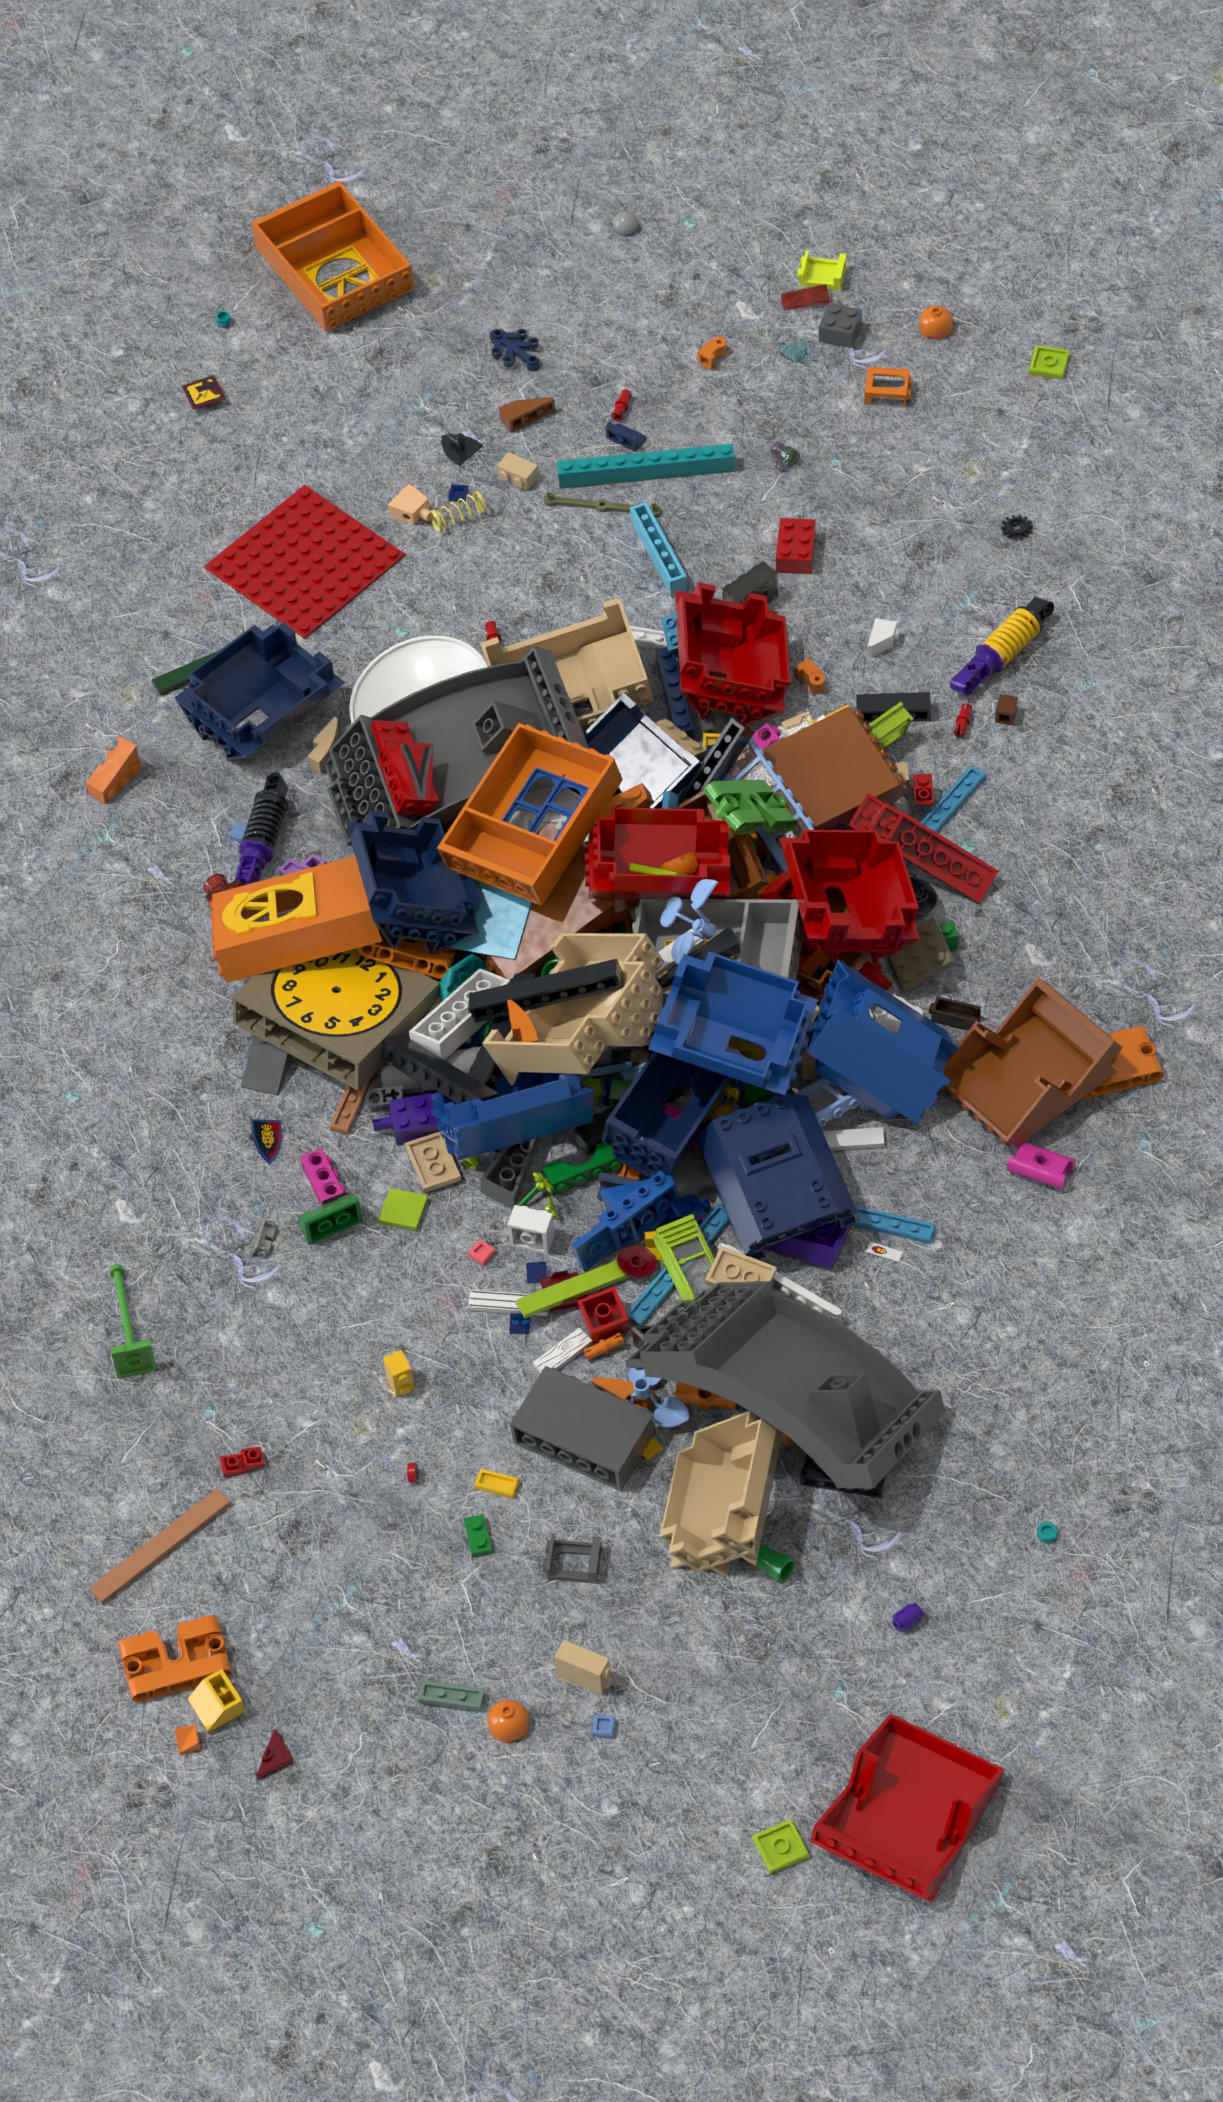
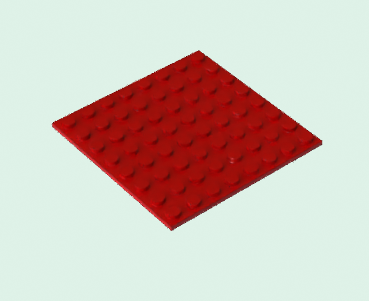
(304, 561)

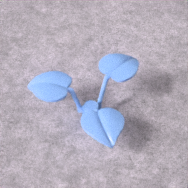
(701, 926)
(670, 1412)

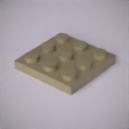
(924, 957)

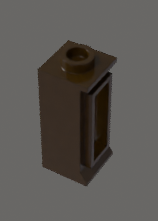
(954, 1012)

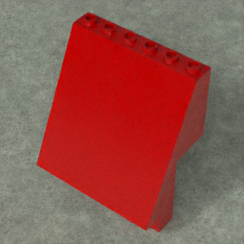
(908, 1806)

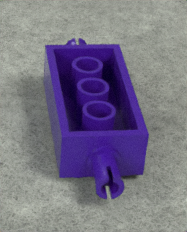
(409, 1118)

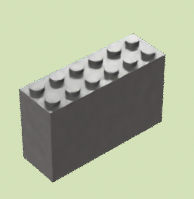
(583, 1428)

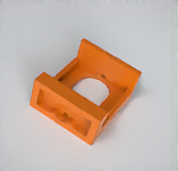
(885, 392)

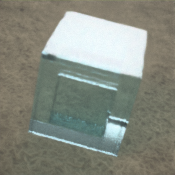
(793, 352)

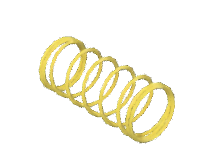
(478, 505)

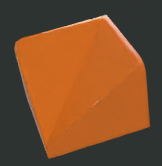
(187, 1739)

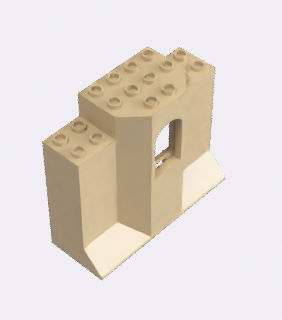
(593, 659)
(580, 1029)

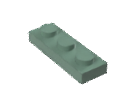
(451, 1695)

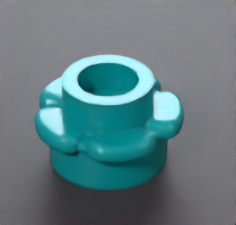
(223, 318)

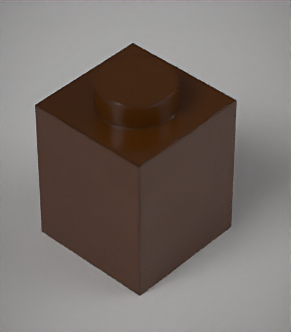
(1006, 709)

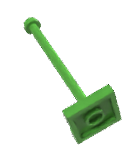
(135, 1356)

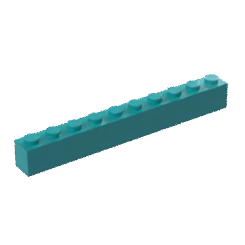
(646, 466)

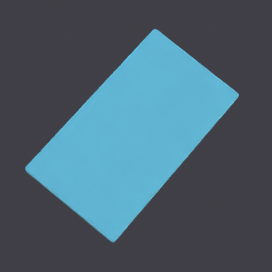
(499, 923)

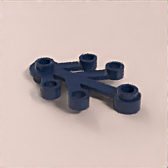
(500, 337)

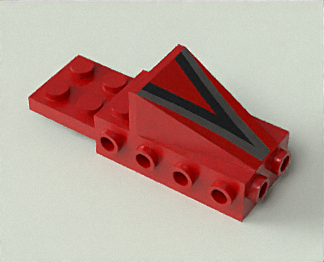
(406, 768)

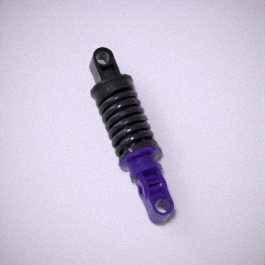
(262, 829)

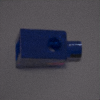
(685, 1207)

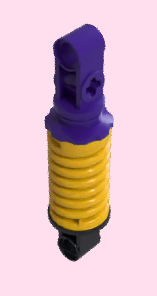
(1003, 645)

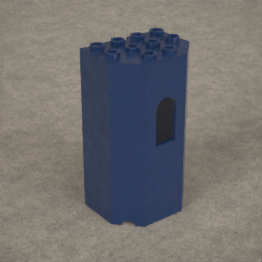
(647, 1136)

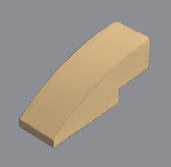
(322, 744)

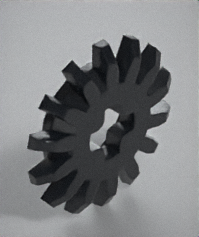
(1014, 521)

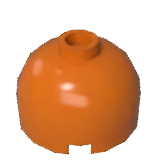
(936, 322)
(684, 864)
(508, 1721)

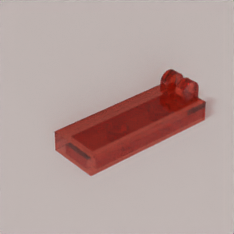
(805, 297)

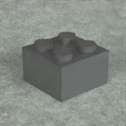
(840, 325)

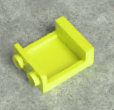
(822, 271)

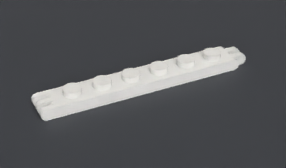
(801, 1294)

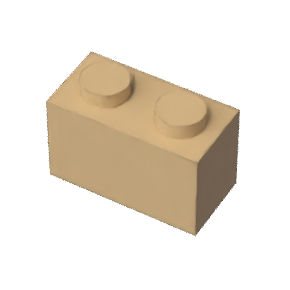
(517, 471)

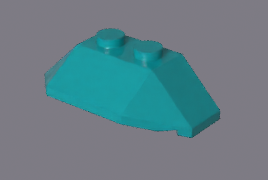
(459, 974)

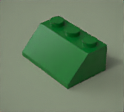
(330, 1218)

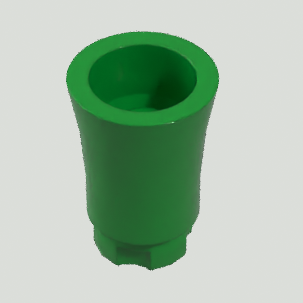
(775, 1563)

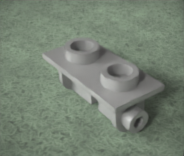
(264, 1230)

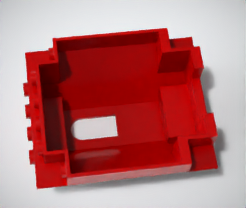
(736, 642)
(651, 839)
(873, 885)

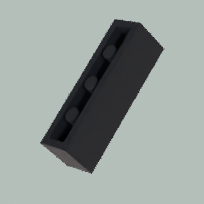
(875, 705)

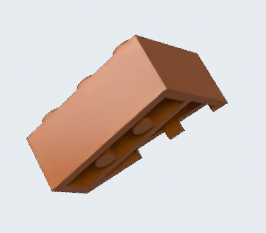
(115, 772)
(632, 798)

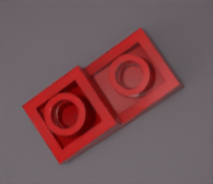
(246, 1461)

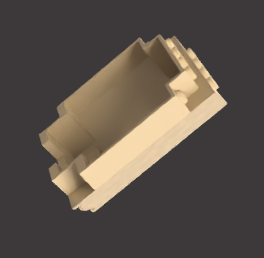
(721, 1494)

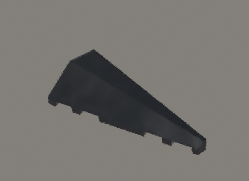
(722, 944)

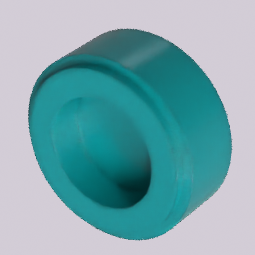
(1047, 1532)

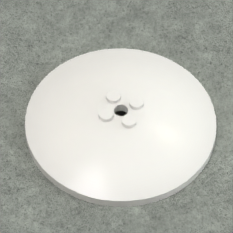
(408, 669)

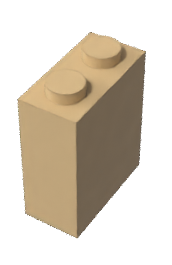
(583, 1667)

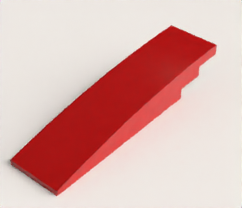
(926, 848)

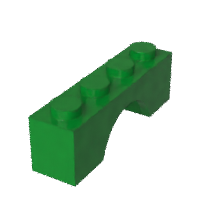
(566, 1176)

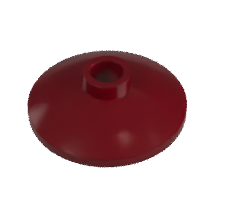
(636, 1261)

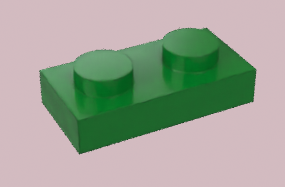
(478, 1535)

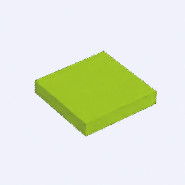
(1049, 362)
(403, 1209)
(780, 1847)

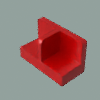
(874, 974)

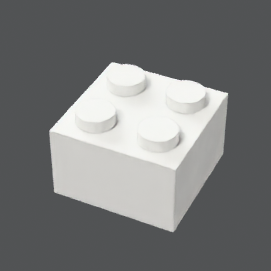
(531, 1229)

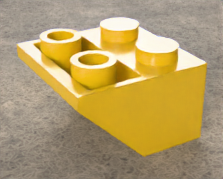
(216, 1701)

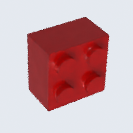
(604, 1315)

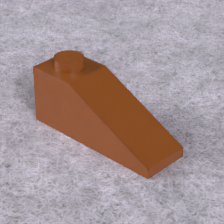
(523, 412)

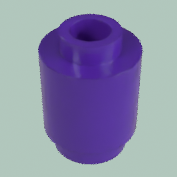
(907, 1617)

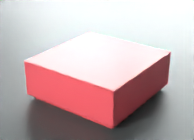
(482, 1252)

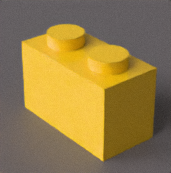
(398, 1373)

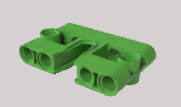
(748, 805)

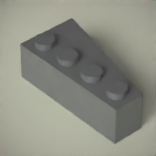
(508, 1172)

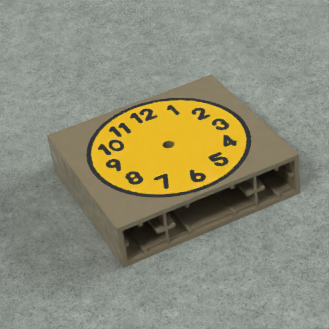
(335, 1011)

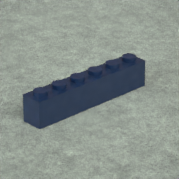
(671, 686)

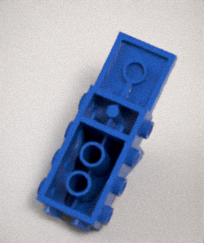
(627, 1207)

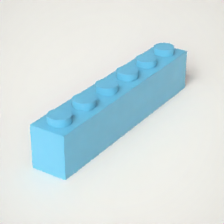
(658, 548)

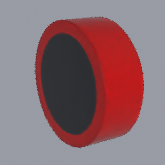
(413, 1472)

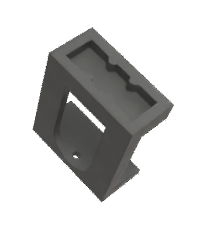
(558, 1547)

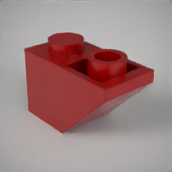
(923, 789)

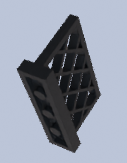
(820, 1479)

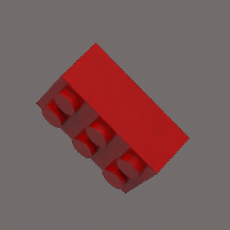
(795, 546)

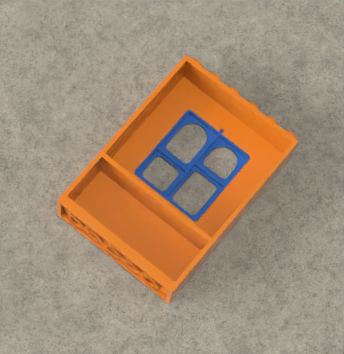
(517, 859)

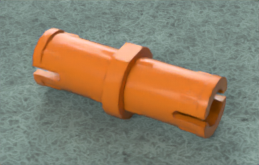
(603, 1346)

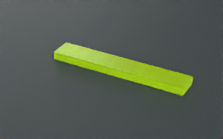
(570, 1289)

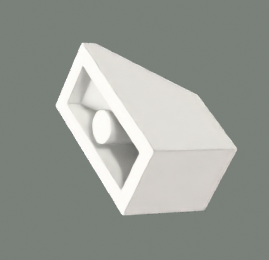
(882, 636)

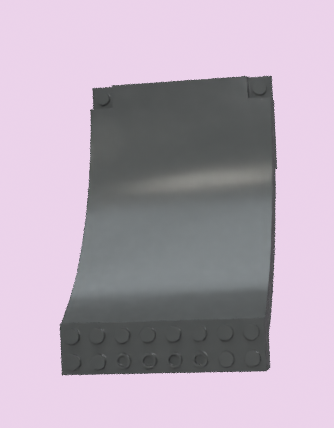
(468, 726)
(797, 1374)

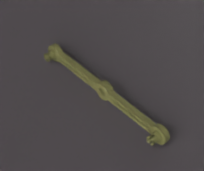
(551, 499)

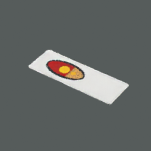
(884, 1251)

